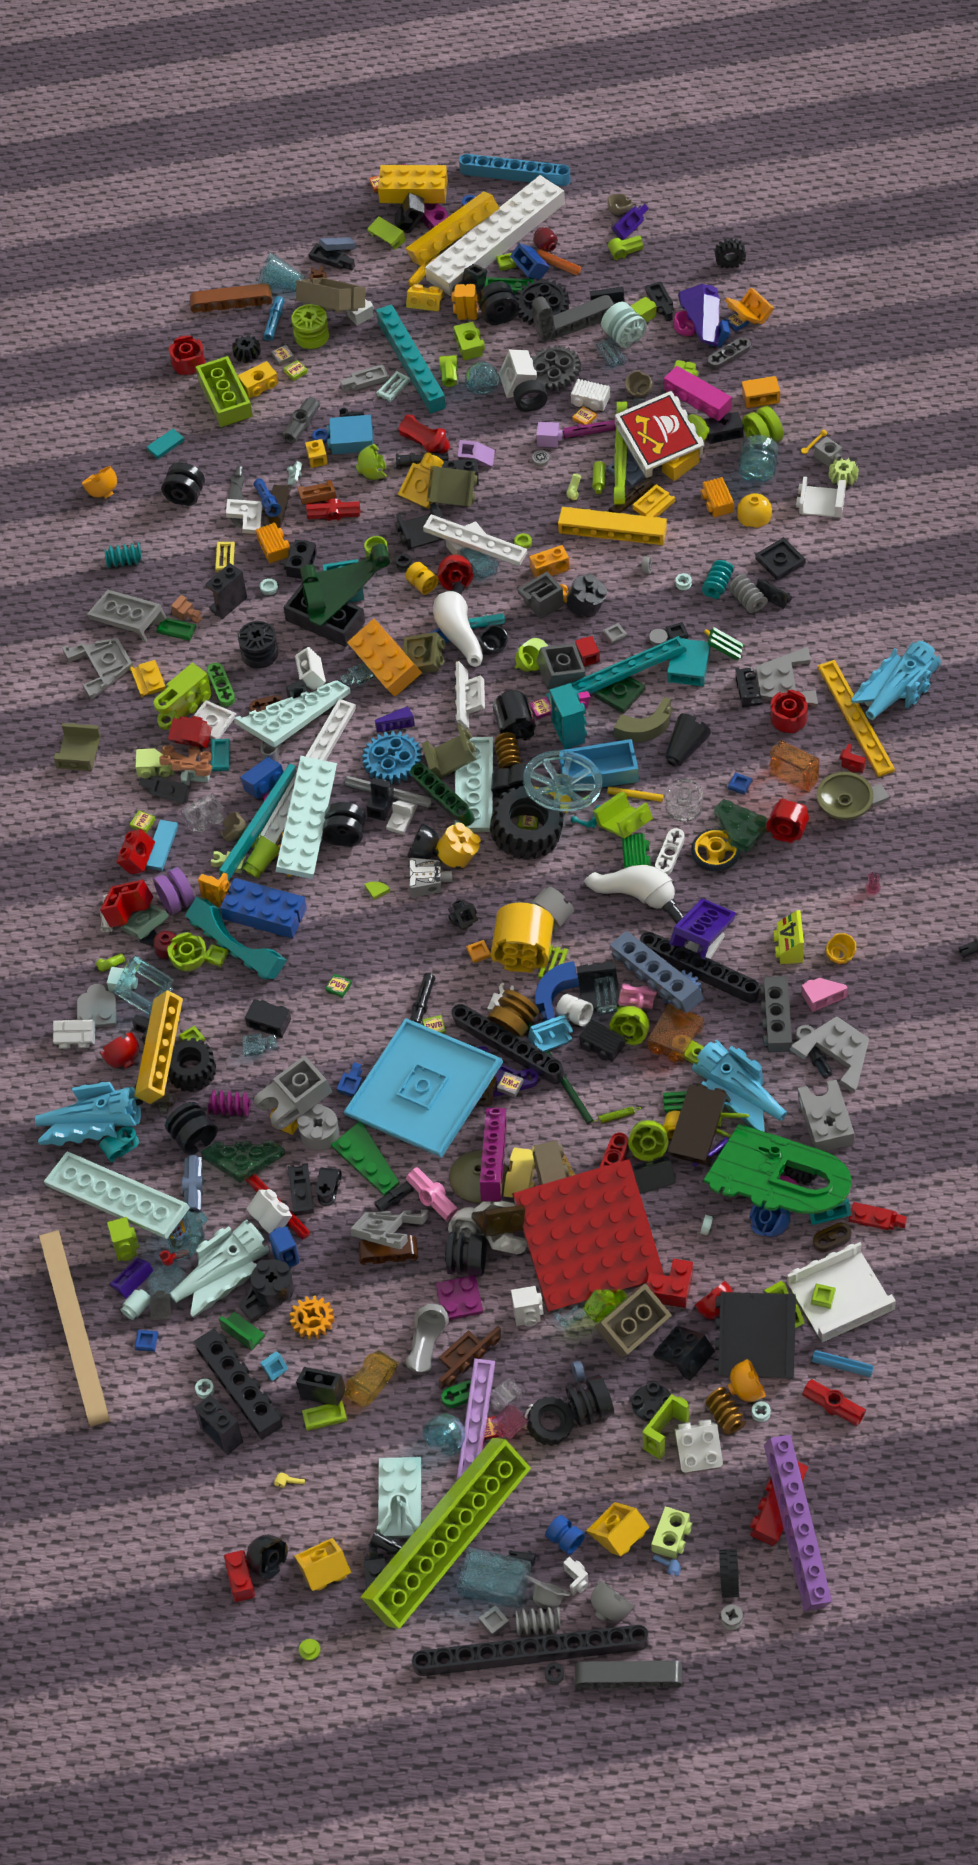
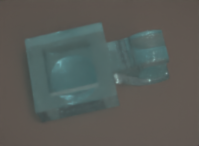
(357, 674)
(256, 1044)

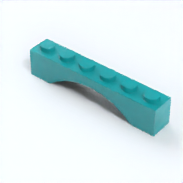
(208, 917)

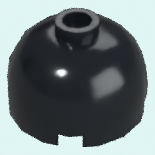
(424, 843)
(266, 1554)

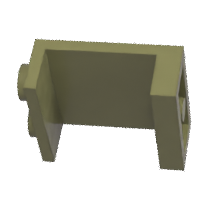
(451, 486)
(78, 747)
(451, 754)

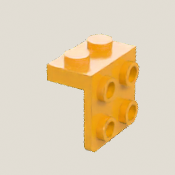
(751, 307)

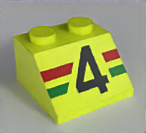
(789, 939)

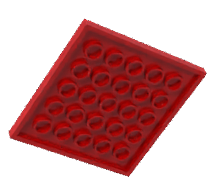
(588, 1234)

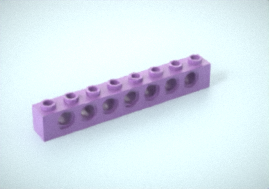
(797, 1523)

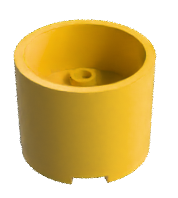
(522, 937)

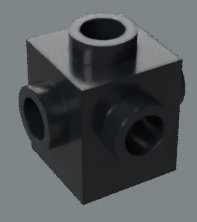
(468, 914)

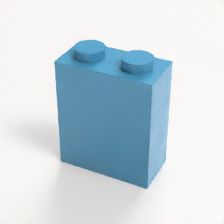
(349, 434)

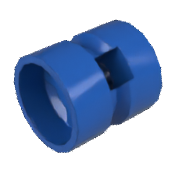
(562, 1532)

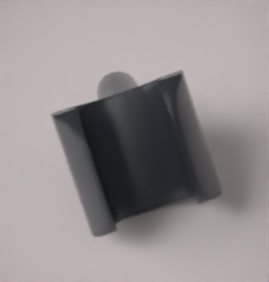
(345, 413)

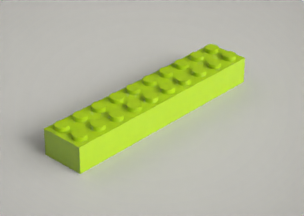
(445, 1533)

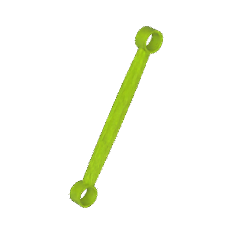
(620, 462)

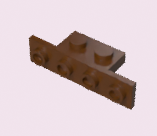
(462, 1354)

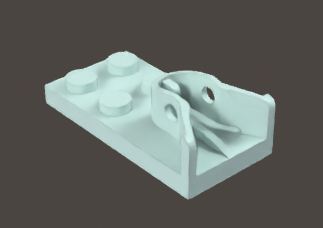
(399, 1496)

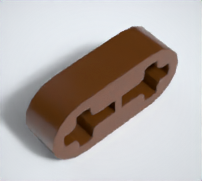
(263, 702)

